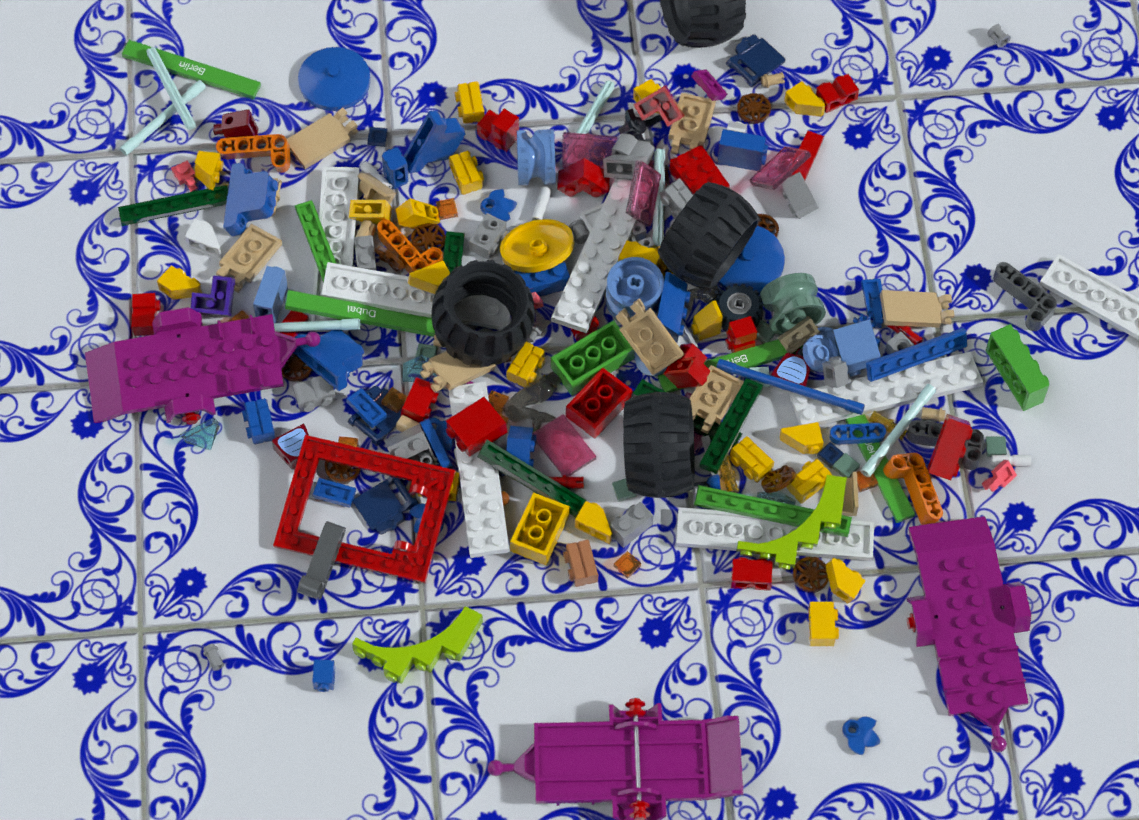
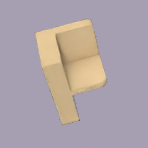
(374, 188)

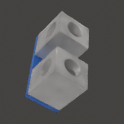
(639, 234)

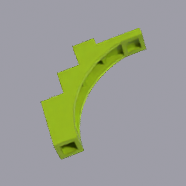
(807, 534)
(399, 660)

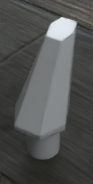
(538, 329)

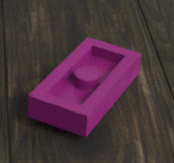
(709, 85)

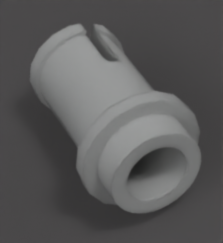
(213, 656)

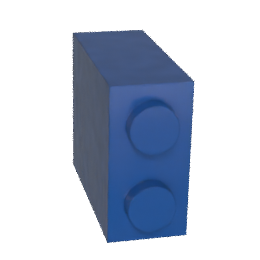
(742, 150)

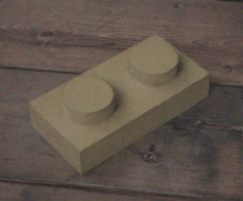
(798, 335)

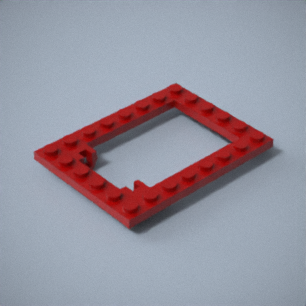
(427, 479)

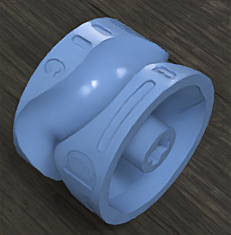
(536, 156)
(633, 280)

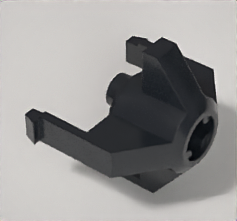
(636, 126)

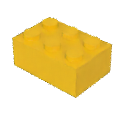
(539, 528)

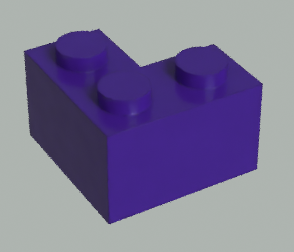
(220, 299)

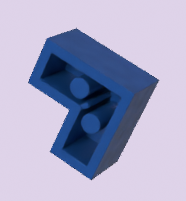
(521, 443)

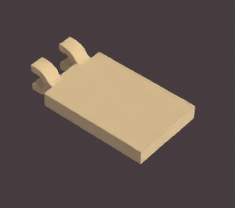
(694, 125)
(322, 138)
(248, 256)
(915, 308)
(648, 337)
(451, 371)
(714, 397)

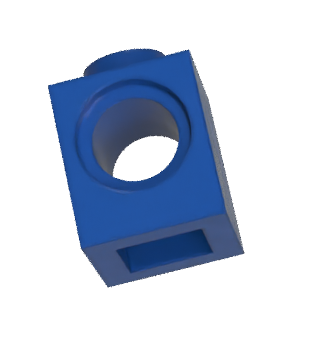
(323, 675)

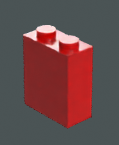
(475, 426)

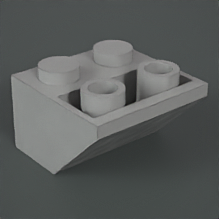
(411, 445)

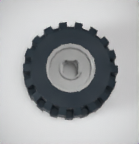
(739, 303)

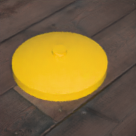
(537, 245)

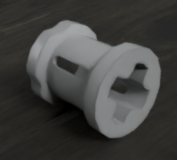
(998, 35)
(579, 231)

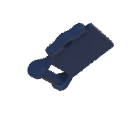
(756, 56)
(384, 426)
(382, 508)

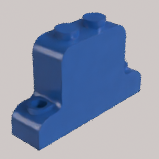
(434, 141)
(249, 198)
(332, 357)

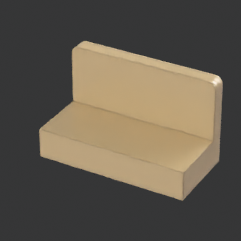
(850, 503)

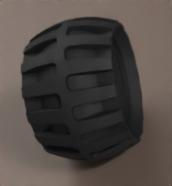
(703, 21)
(708, 235)
(489, 280)
(659, 444)

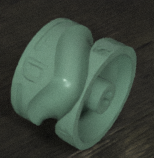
(792, 300)

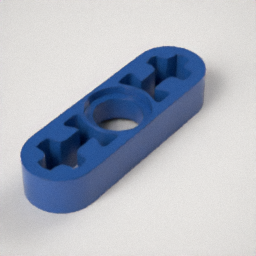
(872, 438)
(435, 444)

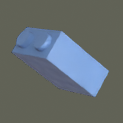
(271, 293)
(856, 346)

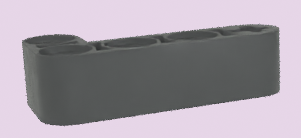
(1007, 276)
(972, 449)
(322, 561)

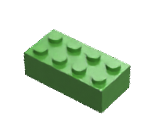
(585, 358)
(1017, 367)

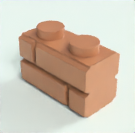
(581, 563)

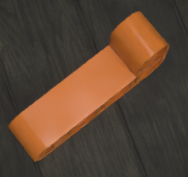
(253, 151)
(390, 234)
(919, 485)

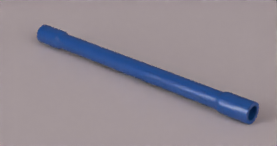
(847, 404)

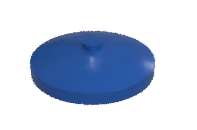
(334, 78)
(757, 263)

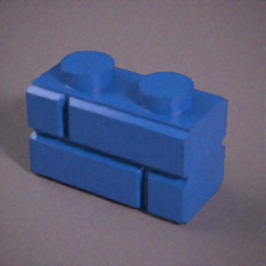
(395, 168)
(259, 421)

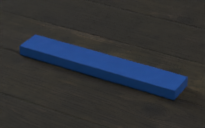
(916, 354)

